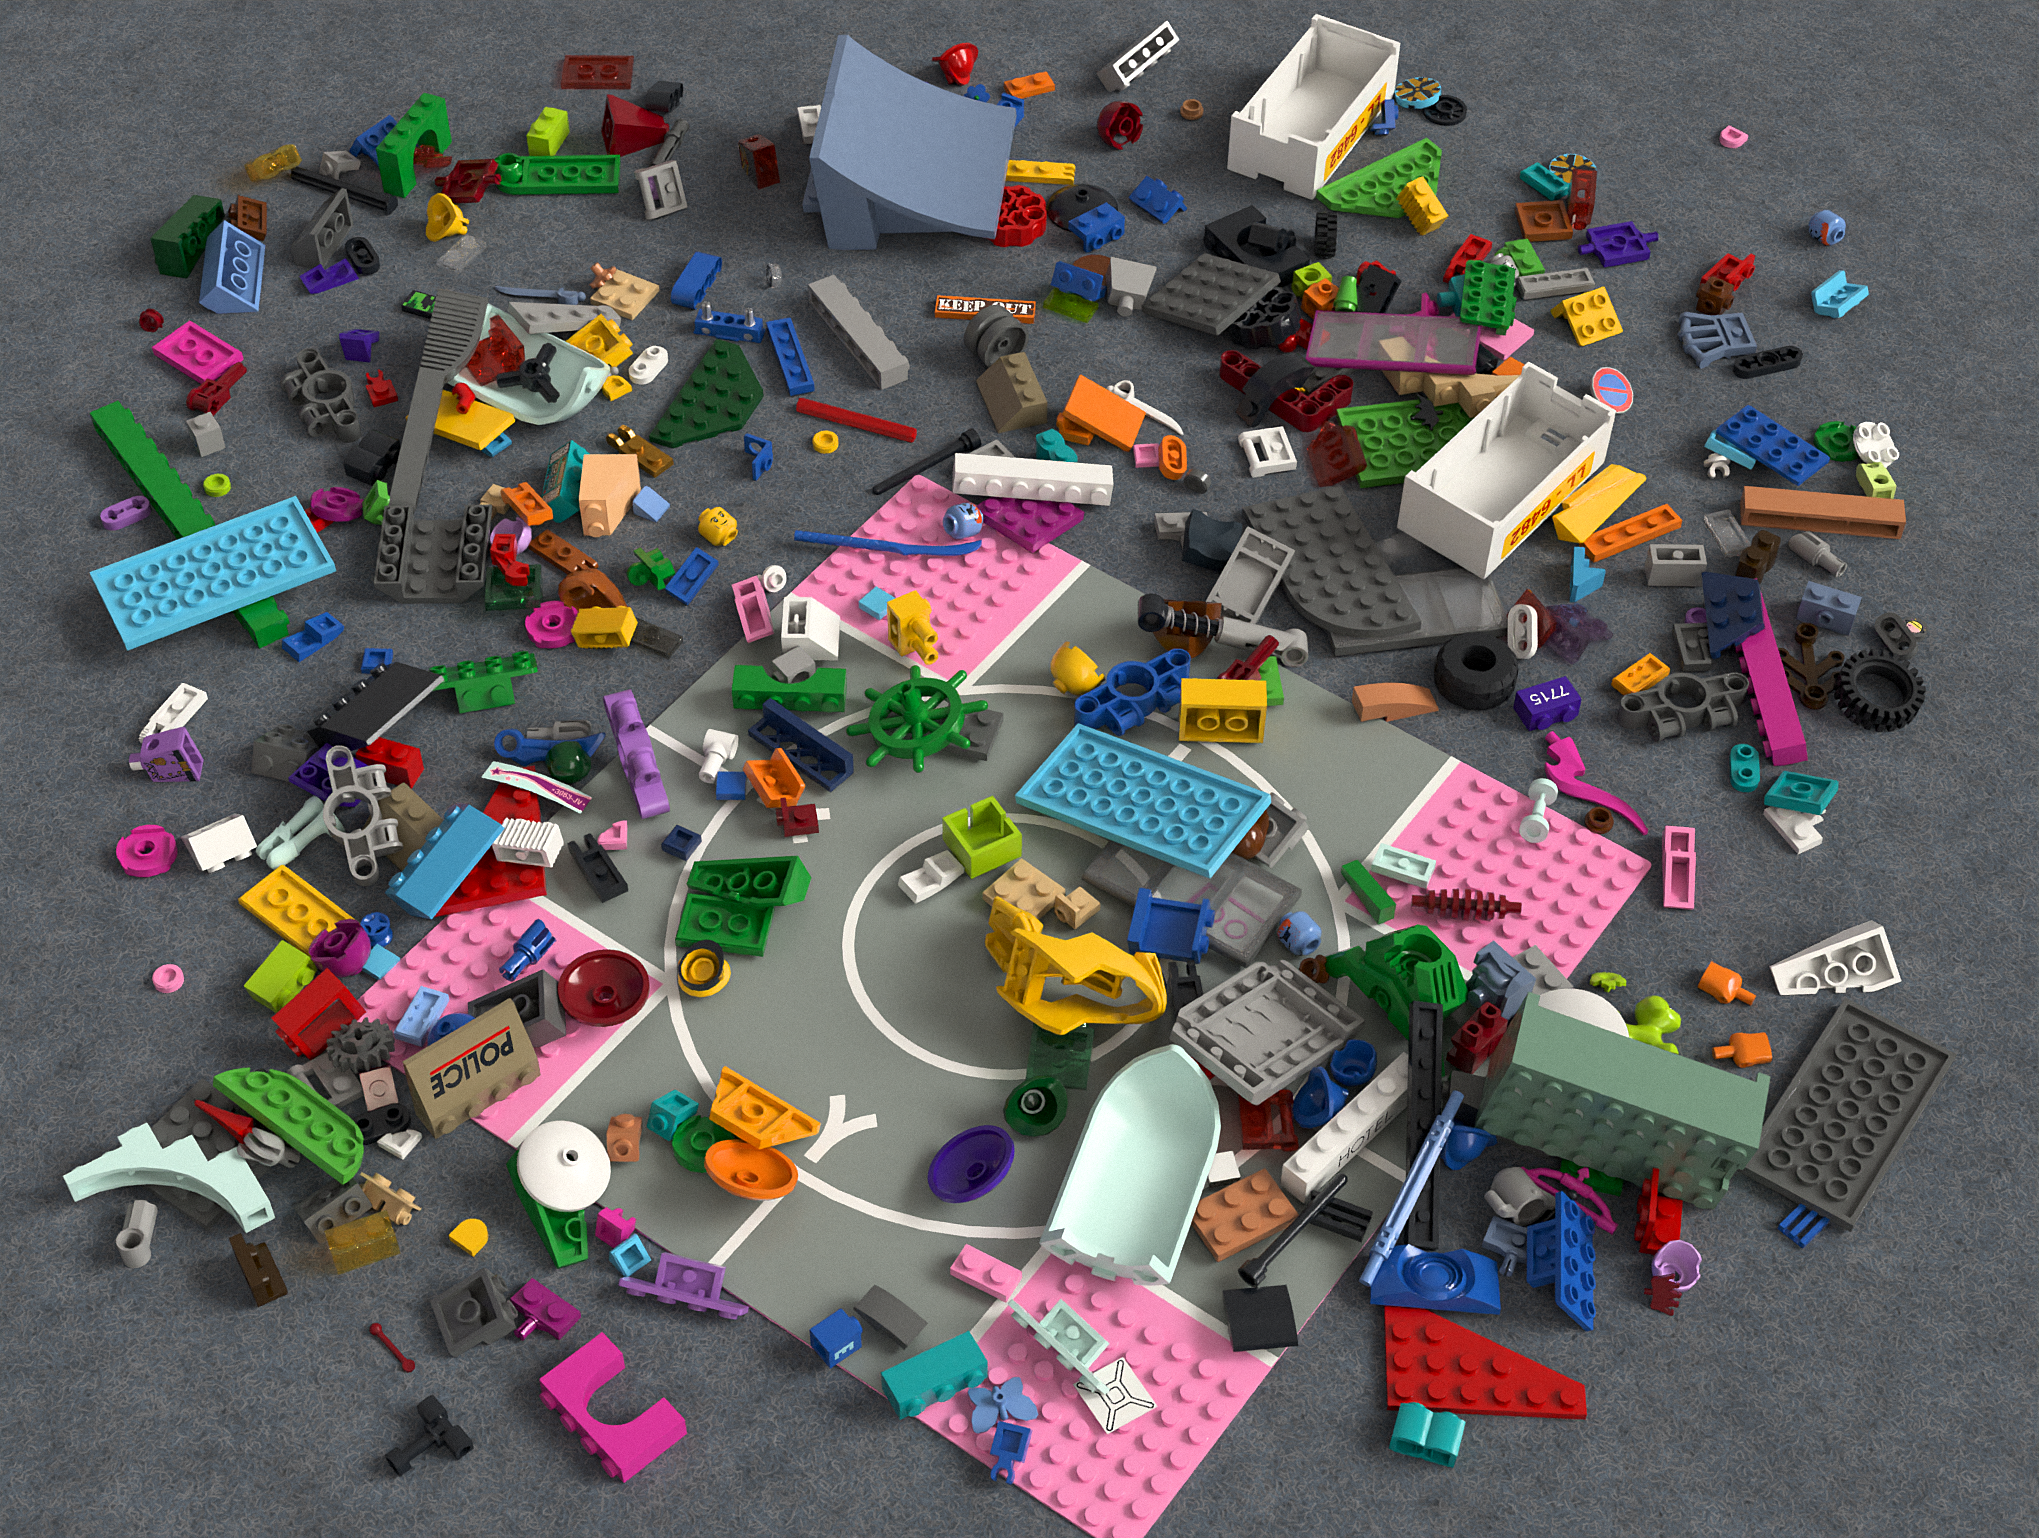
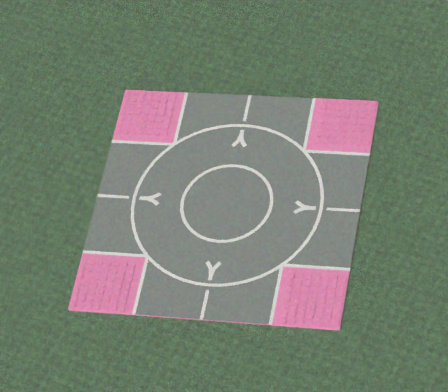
(892, 1012)

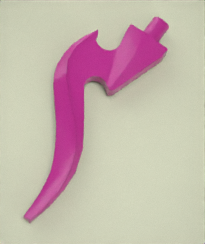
(1571, 765)

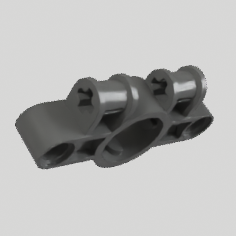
(329, 415)
(1714, 697)

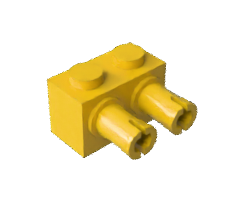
(910, 626)

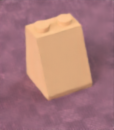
(607, 491)

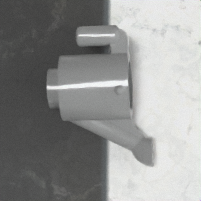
(1518, 1197)

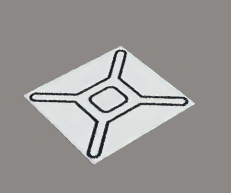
(1123, 1401)

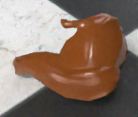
(589, 589)

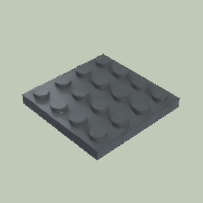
(1211, 294)
(212, 1138)

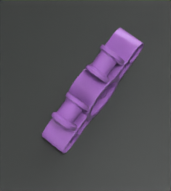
(636, 754)

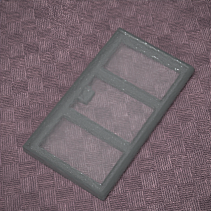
(1446, 603)
(1243, 895)

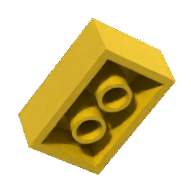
(1222, 710)

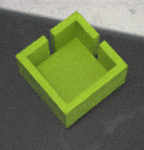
(983, 845)

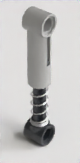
(1155, 614)

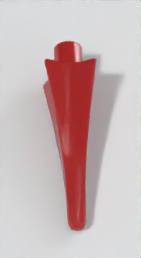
(235, 1124)

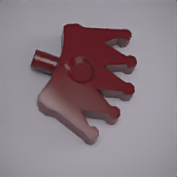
(1663, 1293)

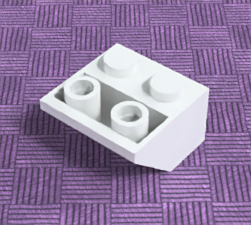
(811, 627)

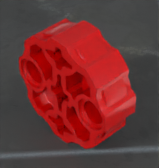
(1020, 217)

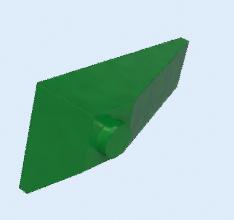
(753, 880)
(561, 1232)

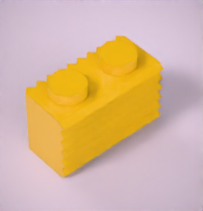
(1422, 206)
(604, 627)

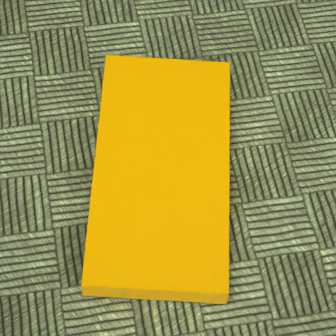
(472, 429)
(292, 908)

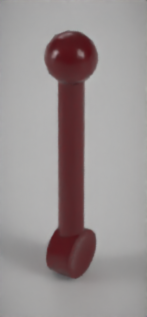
(407, 1364)

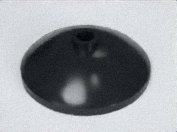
(1074, 201)

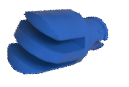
(528, 949)

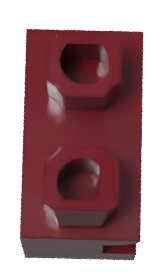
(1477, 1038)

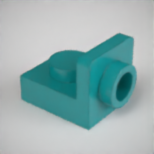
(669, 1112)

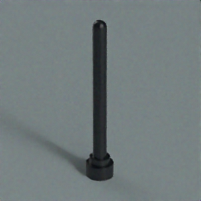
(968, 441)
(1254, 1270)

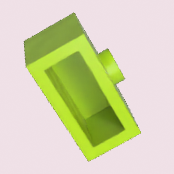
(548, 132)
(281, 977)

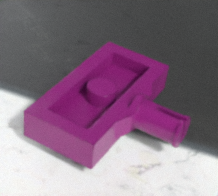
(543, 1311)

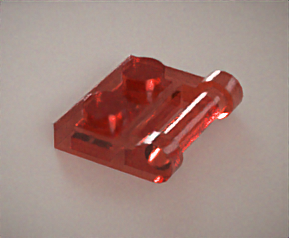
(1257, 1123)

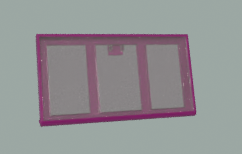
(1393, 342)

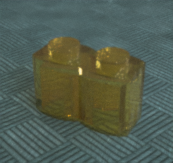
(272, 163)

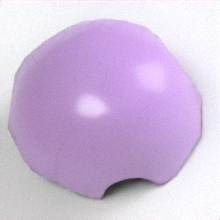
(519, 527)
(1678, 1257)

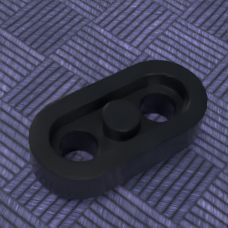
(362, 255)
(380, 1123)

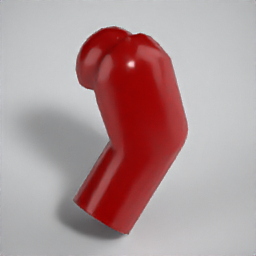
(465, 396)

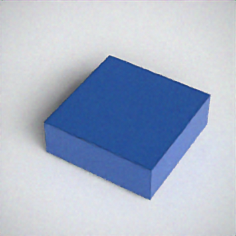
(374, 657)
(731, 786)

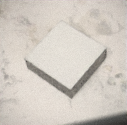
(1223, 1170)

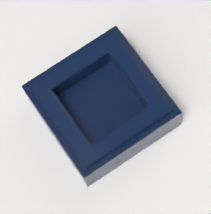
(681, 842)

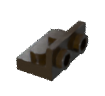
(258, 1270)

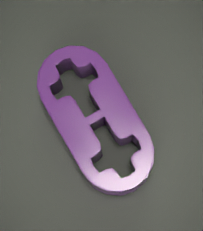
(125, 513)

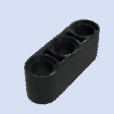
(664, 96)

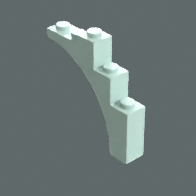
(183, 1165)

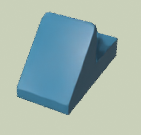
(1582, 577)

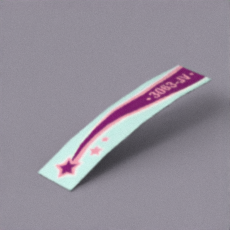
(538, 784)

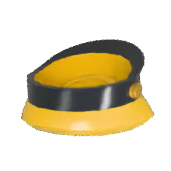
(703, 969)

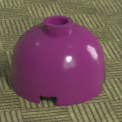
(342, 949)

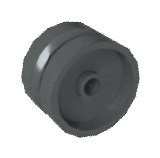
(995, 334)

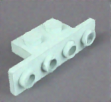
(1070, 1336)

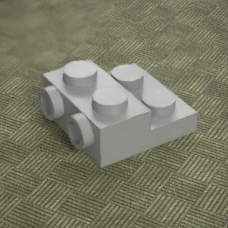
(1284, 831)

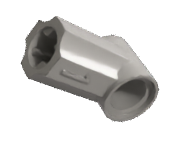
(137, 1232)

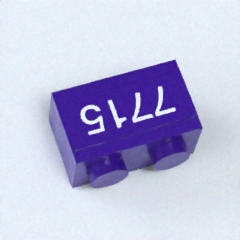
(1547, 704)

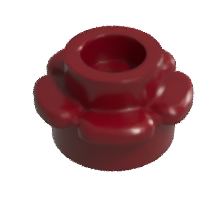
(145, 320)

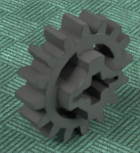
(360, 1045)

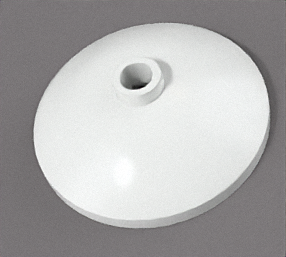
(555, 1179)

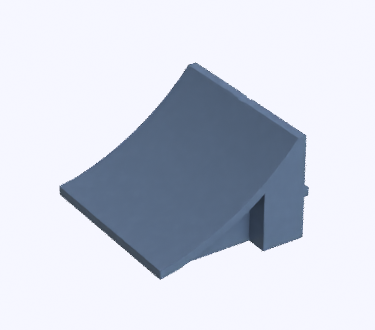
(903, 155)

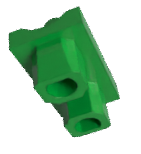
(651, 568)

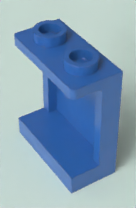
(1170, 927)

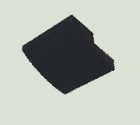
(1260, 1318)

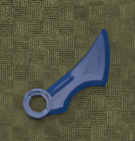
(535, 750)

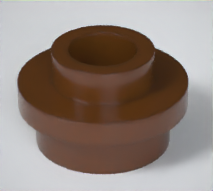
(1601, 814)

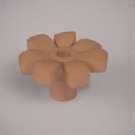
(601, 275)

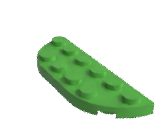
(298, 1117)

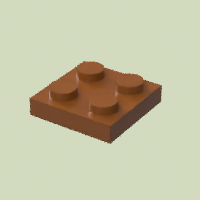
(1543, 220)

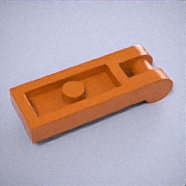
(527, 504)

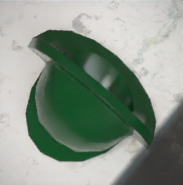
(1036, 1106)

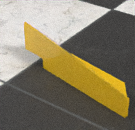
(1595, 502)

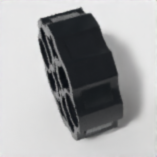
(1267, 321)

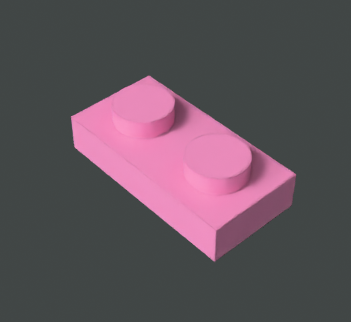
(986, 1273)

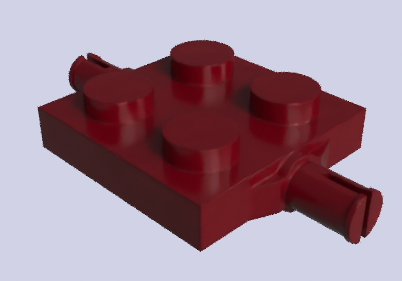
(469, 180)

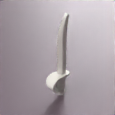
(1150, 411)

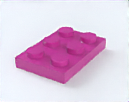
(197, 352)

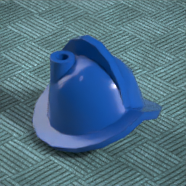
(1318, 1100)
(1465, 1145)

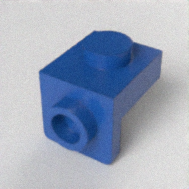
(1389, 114)

